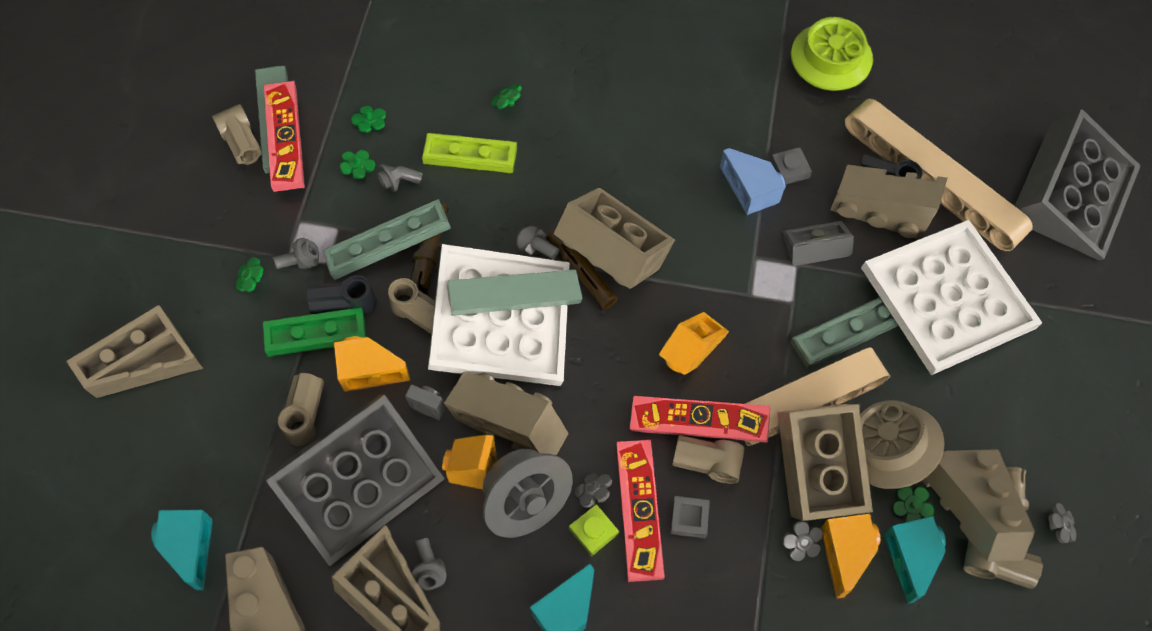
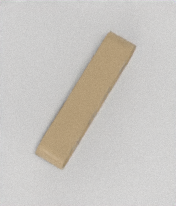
(826, 386)

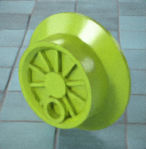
(832, 54)

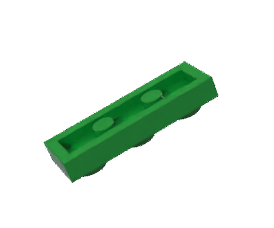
(312, 331)

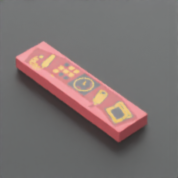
(283, 136)
(700, 418)
(639, 511)

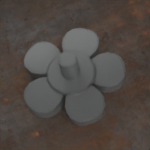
(595, 488)
(1062, 521)
(803, 541)

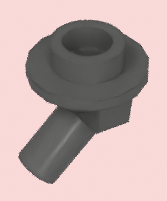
(390, 176)
(531, 242)
(304, 254)
(430, 572)

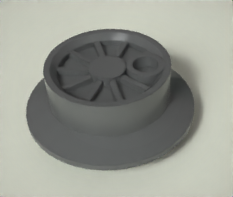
(525, 492)

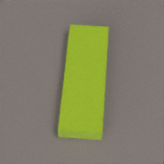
(469, 152)

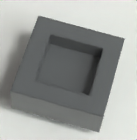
(791, 165)
(425, 401)
(690, 517)

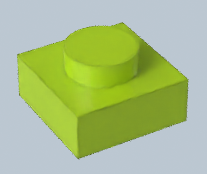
(593, 530)

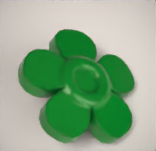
(507, 96)
(368, 119)
(357, 163)
(249, 275)
(913, 504)

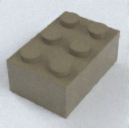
(613, 237)
(825, 462)

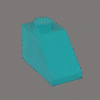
(184, 543)
(916, 554)
(567, 605)

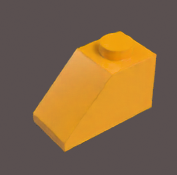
(692, 343)
(367, 364)
(470, 460)
(849, 549)

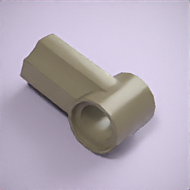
(237, 132)
(417, 309)
(301, 407)
(718, 459)
(1018, 572)

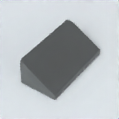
(818, 243)

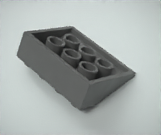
(1078, 185)
(354, 478)

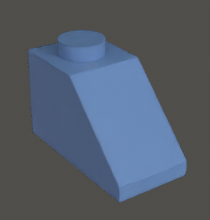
(752, 180)

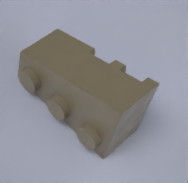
(888, 200)
(134, 356)
(507, 413)
(984, 501)
(383, 588)
(258, 594)

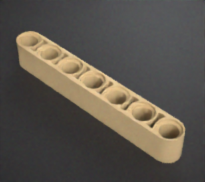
(963, 194)

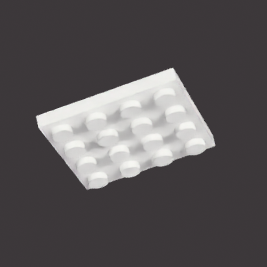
(950, 296)
(503, 344)

